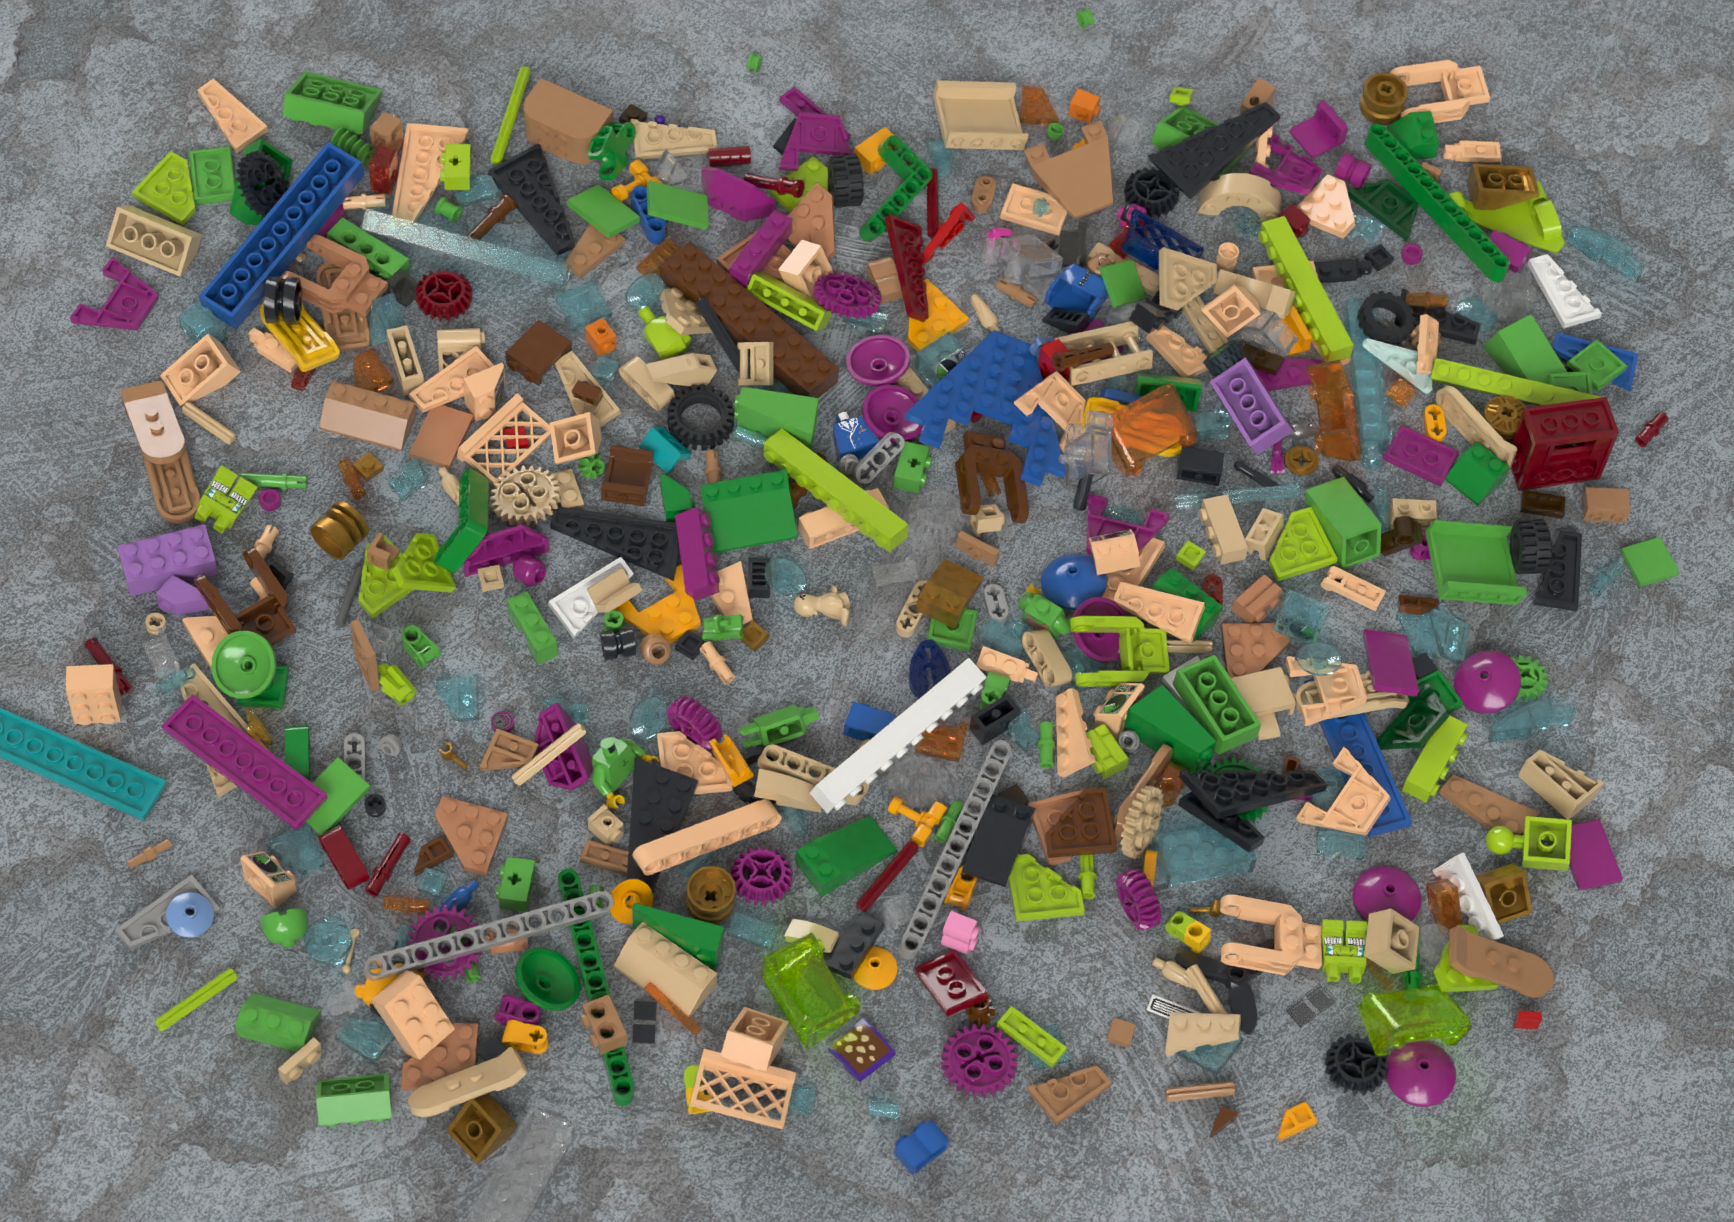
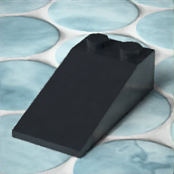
(999, 840)

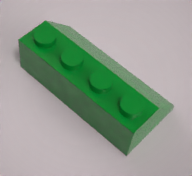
(238, 207)

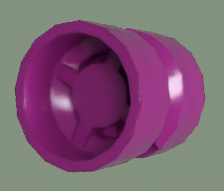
(1351, 169)

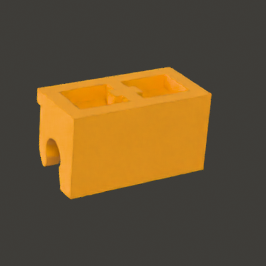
(731, 760)

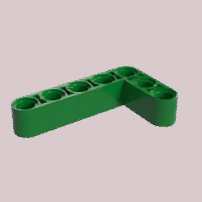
(900, 195)
(471, 522)

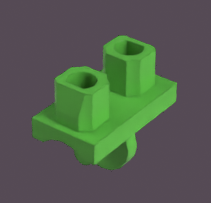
(723, 627)

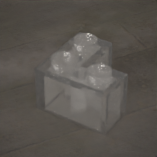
(1270, 333)

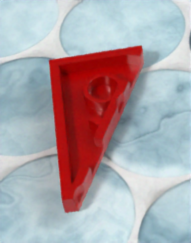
(948, 230)

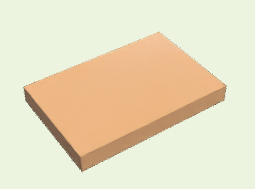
(1019, 210)

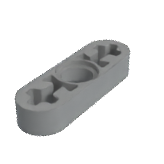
(885, 441)
(349, 756)

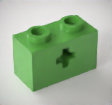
(911, 467)
(516, 896)

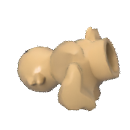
(829, 604)

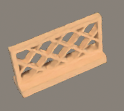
(489, 431)
(773, 1077)

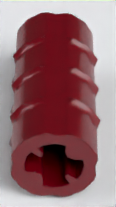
(729, 156)

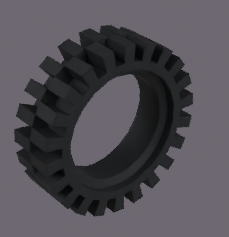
(702, 396)

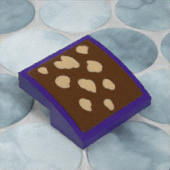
(861, 1050)

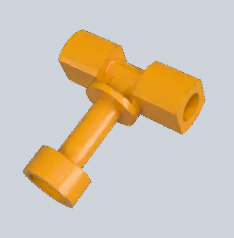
(641, 178)
(924, 821)

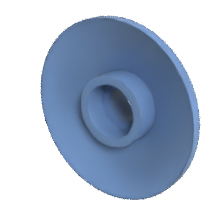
(189, 925)

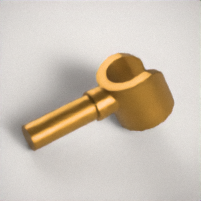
(449, 755)
(1213, 910)

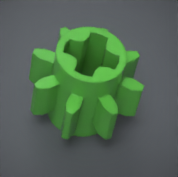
(591, 466)

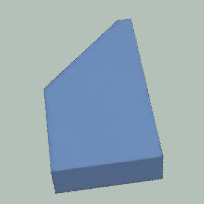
(1035, 348)

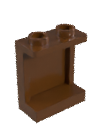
(537, 352)
(627, 475)

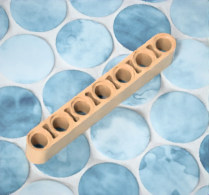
(706, 836)

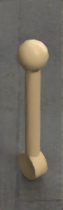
(347, 968)

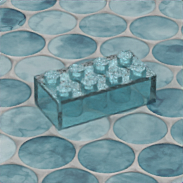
(1199, 856)

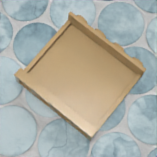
(978, 115)

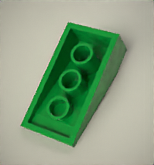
(843, 854)
(694, 936)

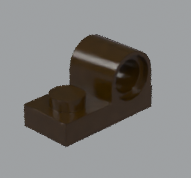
(1405, 534)

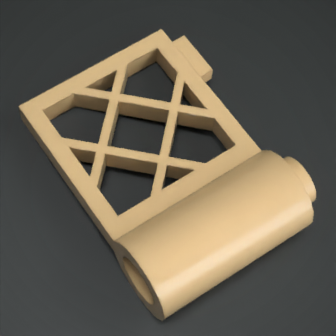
(457, 342)

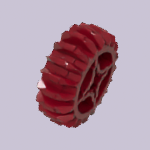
(445, 288)

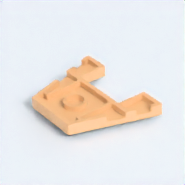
(1057, 399)
(1337, 691)
(1357, 804)

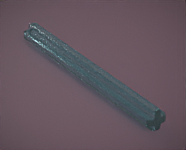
(1241, 495)

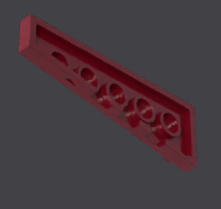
(905, 245)

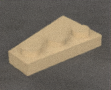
(1200, 1029)

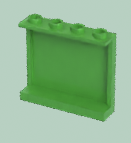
(1473, 562)

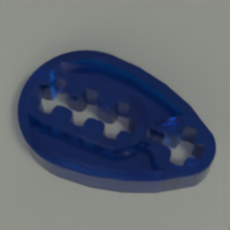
(917, 672)

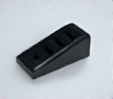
(1077, 321)
(757, 591)

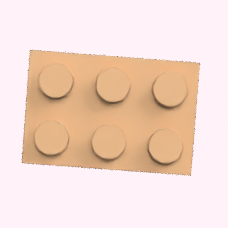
(93, 694)
(413, 1014)
(754, 1039)

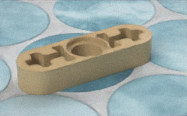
(906, 613)

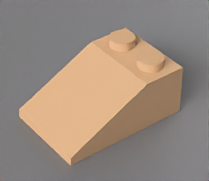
(200, 371)

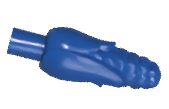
(460, 897)

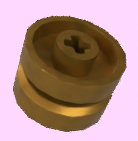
(1383, 98)

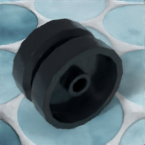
(282, 300)

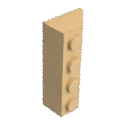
(153, 240)
(672, 970)

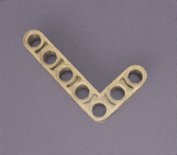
(803, 766)

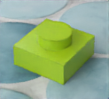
(1181, 96)
(1190, 555)

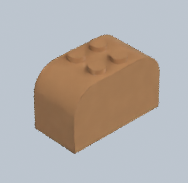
(563, 121)

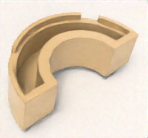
(1240, 190)
(1269, 296)

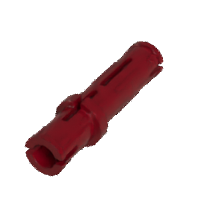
(103, 658)
(383, 872)

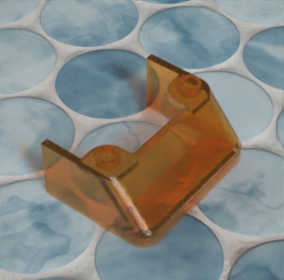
(1336, 412)

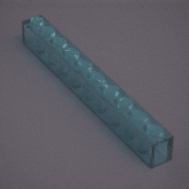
(466, 247)

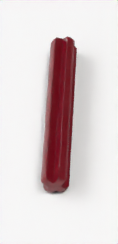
(932, 204)
(887, 876)

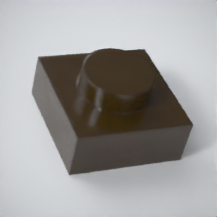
(633, 112)

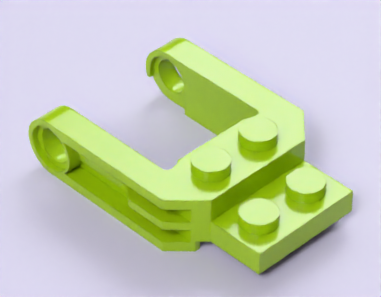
(1141, 650)

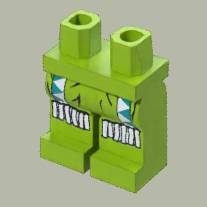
(222, 507)
(1343, 958)

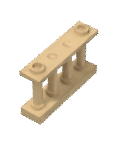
(1117, 365)

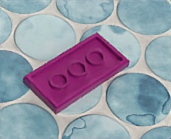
(1390, 662)

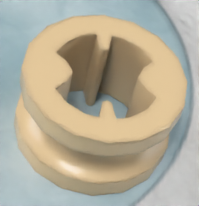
(159, 618)

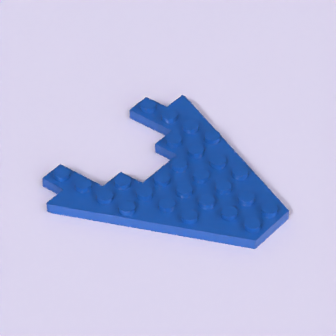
(989, 384)

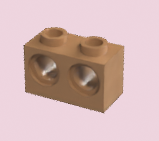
(387, 132)
(607, 1023)

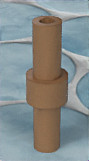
(149, 853)

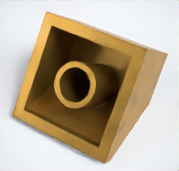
(1506, 892)
(481, 1127)

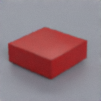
(511, 443)
(1527, 1020)

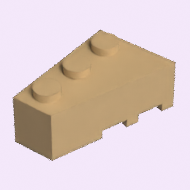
(1558, 784)

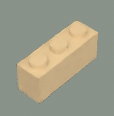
(404, 359)
(1223, 529)

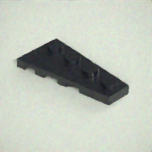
(1450, 325)
(1562, 579)
(1231, 827)

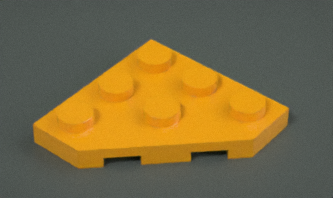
(943, 318)

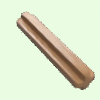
(1200, 1091)

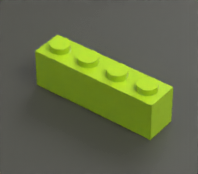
(789, 301)
(1434, 759)

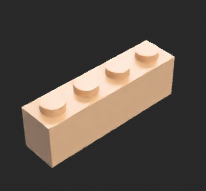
(828, 525)

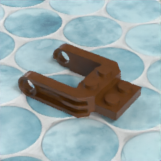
(989, 456)
(264, 617)

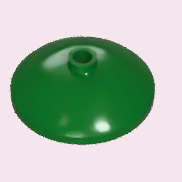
(547, 979)

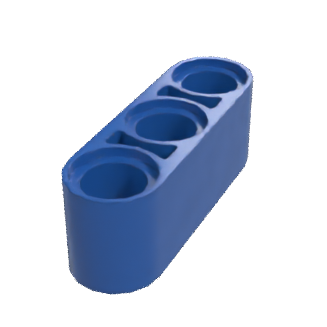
(652, 226)

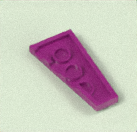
(1291, 374)

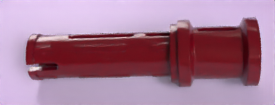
(780, 185)

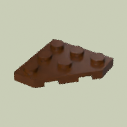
(1083, 827)

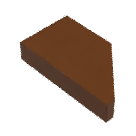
(1416, 605)
(432, 854)

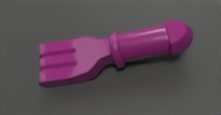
(1277, 461)

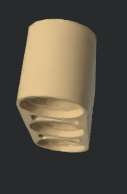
(636, 376)
(1047, 657)

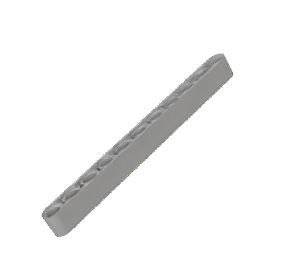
(953, 858)
(479, 943)

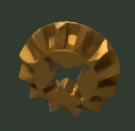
(1309, 458)

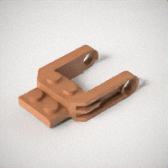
(352, 288)

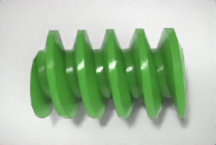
(353, 146)

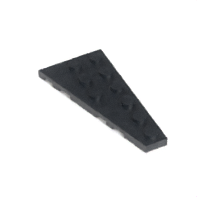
(1207, 153)
(532, 189)
(636, 540)
(1245, 790)
(657, 810)

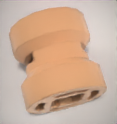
(1227, 256)

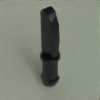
(1256, 476)

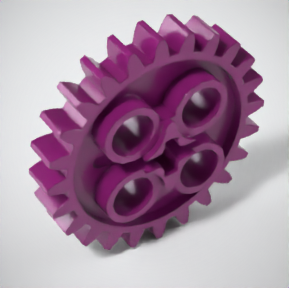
(847, 295)
(426, 931)
(970, 1043)

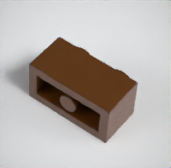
(587, 393)

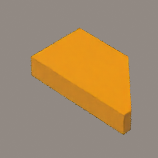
(1296, 1120)

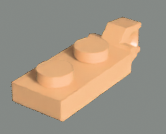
(1473, 152)
(1427, 344)
(272, 349)
(1005, 665)

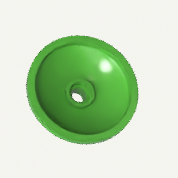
(232, 660)

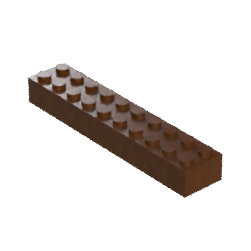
(747, 319)

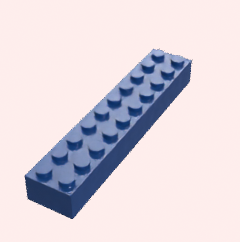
(282, 234)

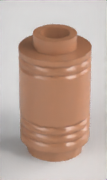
(515, 946)

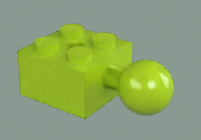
(1535, 831)

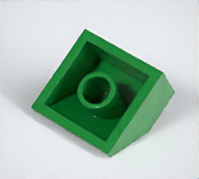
(1416, 134)
(1477, 473)

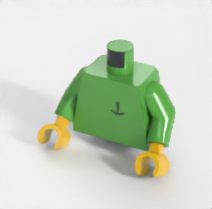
(614, 764)

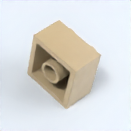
(1392, 941)

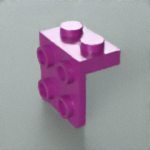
(1320, 132)

